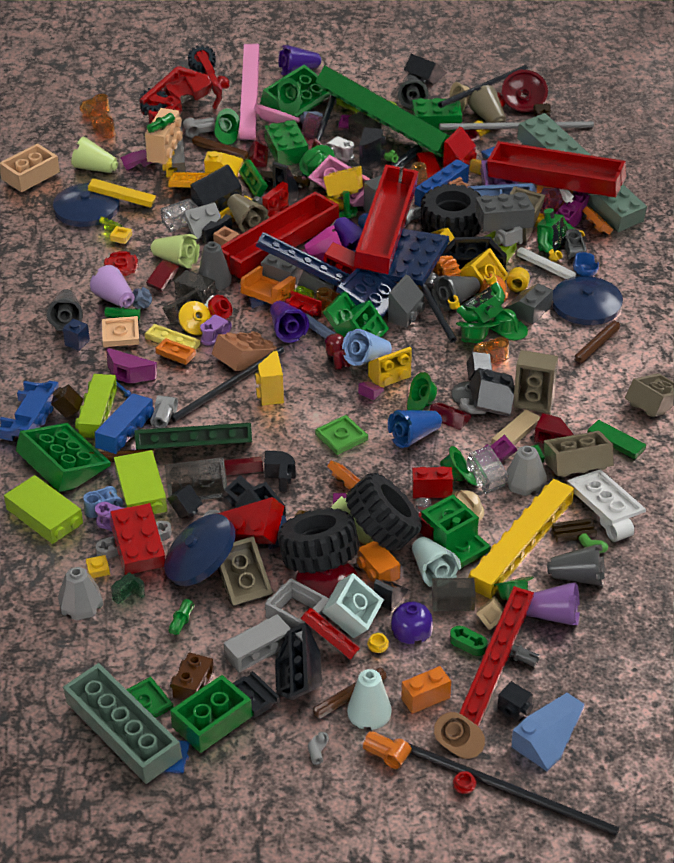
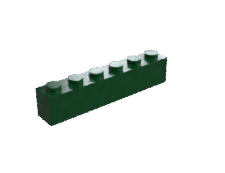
(193, 436)

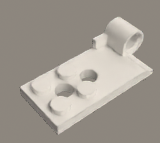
(608, 502)

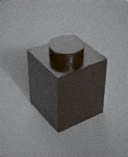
(66, 401)

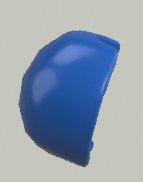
(585, 264)

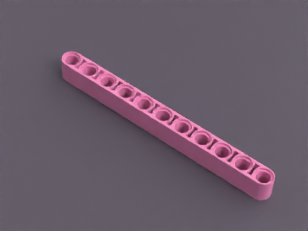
(249, 92)

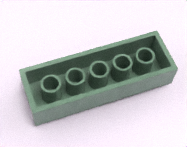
(122, 723)

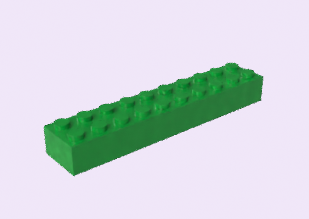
(382, 110)

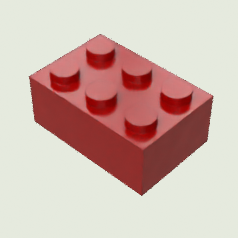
(137, 539)

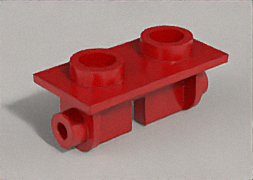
(305, 303)

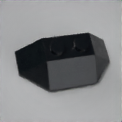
(467, 248)
(298, 664)

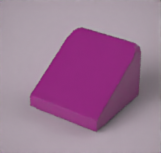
(369, 390)

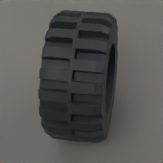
(452, 208)
(383, 511)
(318, 540)

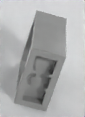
(299, 592)

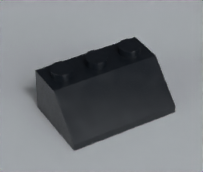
(216, 188)

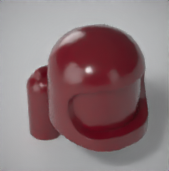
(333, 347)

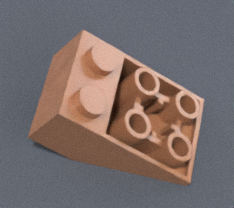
(241, 349)

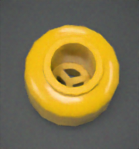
(518, 279)

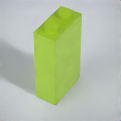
(140, 481)
(43, 509)

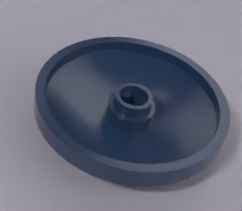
(82, 207)
(587, 300)
(199, 550)

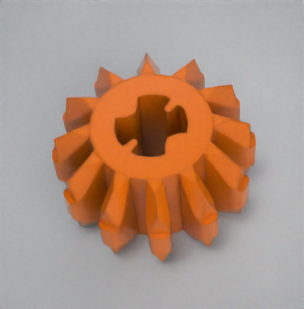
(447, 266)

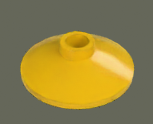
(188, 318)

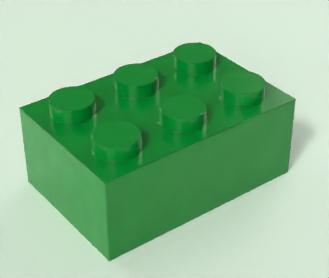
(430, 112)
(285, 142)
(211, 713)

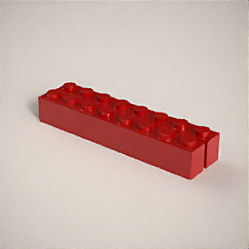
(557, 169)
(386, 220)
(290, 225)

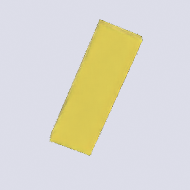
(158, 334)

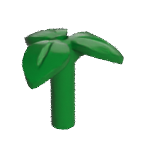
(348, 212)

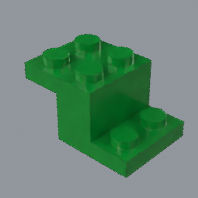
(347, 316)
(456, 529)

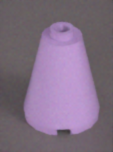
(112, 286)

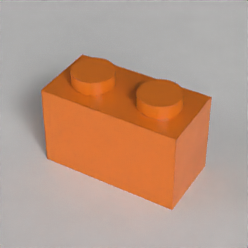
(378, 562)
(426, 689)

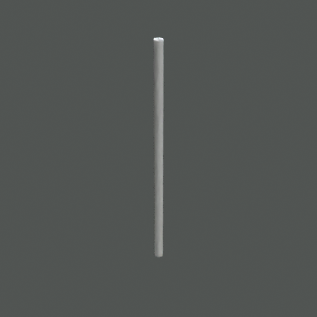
(512, 125)

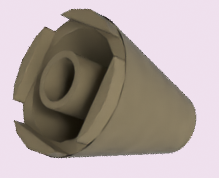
(487, 105)
(246, 212)

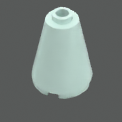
(434, 560)
(369, 701)

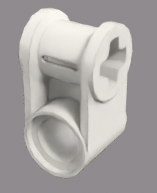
(342, 148)

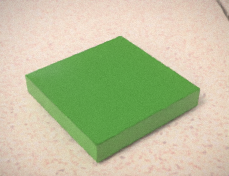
(341, 434)

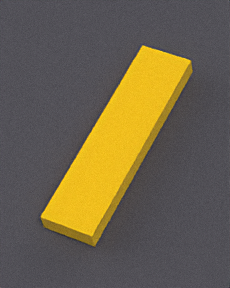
(121, 192)

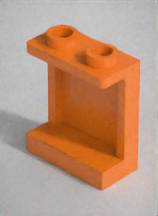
(265, 288)

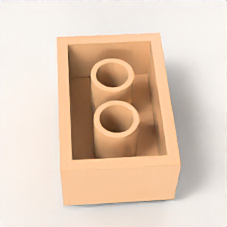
(163, 142)
(29, 167)

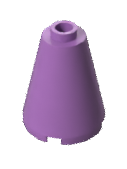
(556, 604)

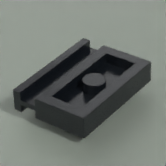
(259, 692)

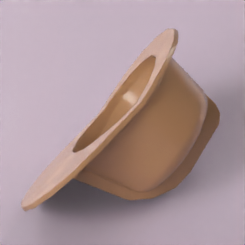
(459, 735)

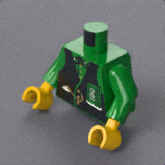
(552, 233)
(483, 305)

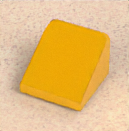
(475, 166)

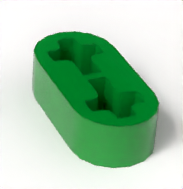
(468, 640)

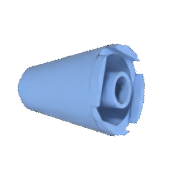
(364, 347)

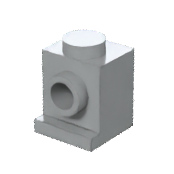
(509, 237)

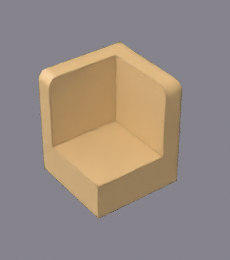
(490, 613)

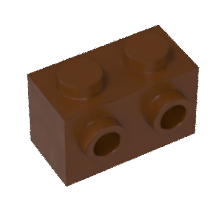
(192, 676)

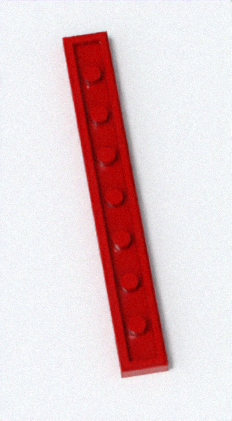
(496, 655)

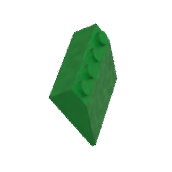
(311, 93)
(61, 455)

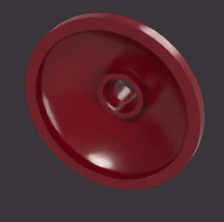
(524, 83)
(325, 581)

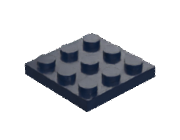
(368, 285)

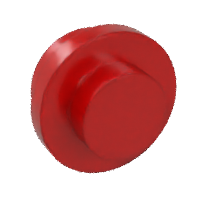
(464, 782)

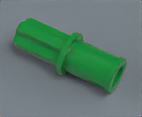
(161, 123)
(112, 312)
(181, 617)

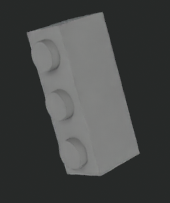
(256, 643)

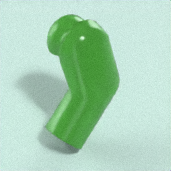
(391, 156)
(586, 541)

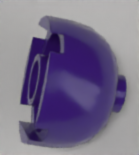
(412, 622)

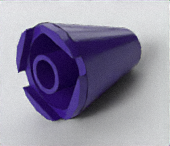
(292, 58)
(348, 232)
(288, 321)

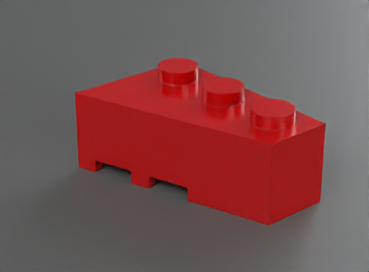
(257, 520)

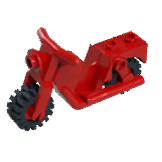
(185, 82)

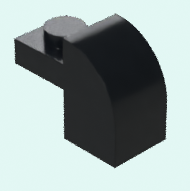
(280, 465)

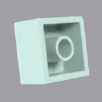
(353, 605)

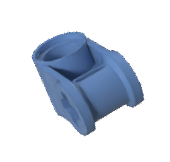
(92, 498)

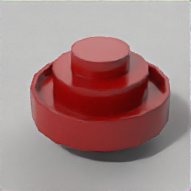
(220, 306)

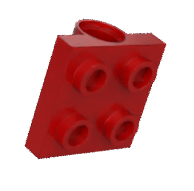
(276, 199)

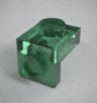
(127, 586)

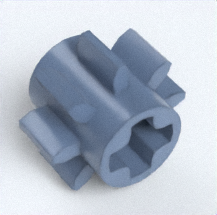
(142, 298)

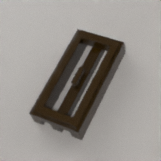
(571, 529)

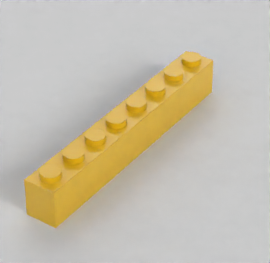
(521, 537)

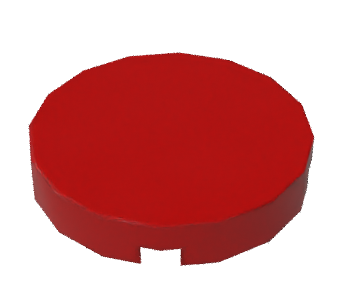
(123, 261)

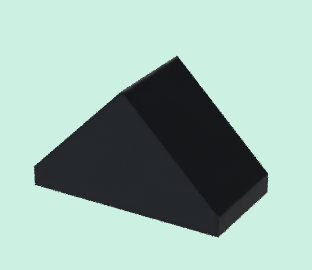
(390, 592)

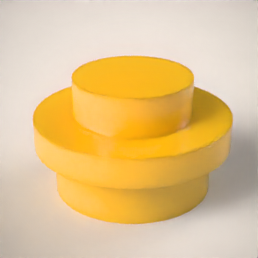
(378, 643)

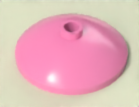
(272, 115)

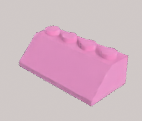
(331, 165)

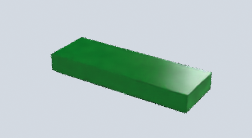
(253, 178)
(620, 440)

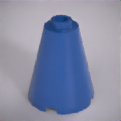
(412, 425)

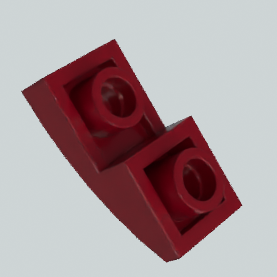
(162, 275)

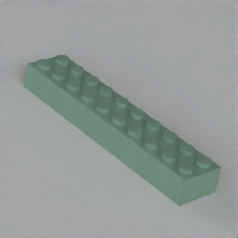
(618, 212)

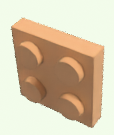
(120, 331)

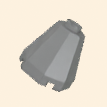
(526, 472)
(79, 594)

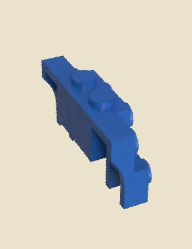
(32, 411)

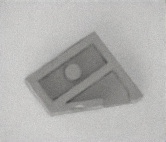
(199, 217)

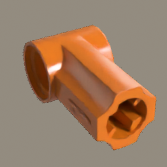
(392, 752)

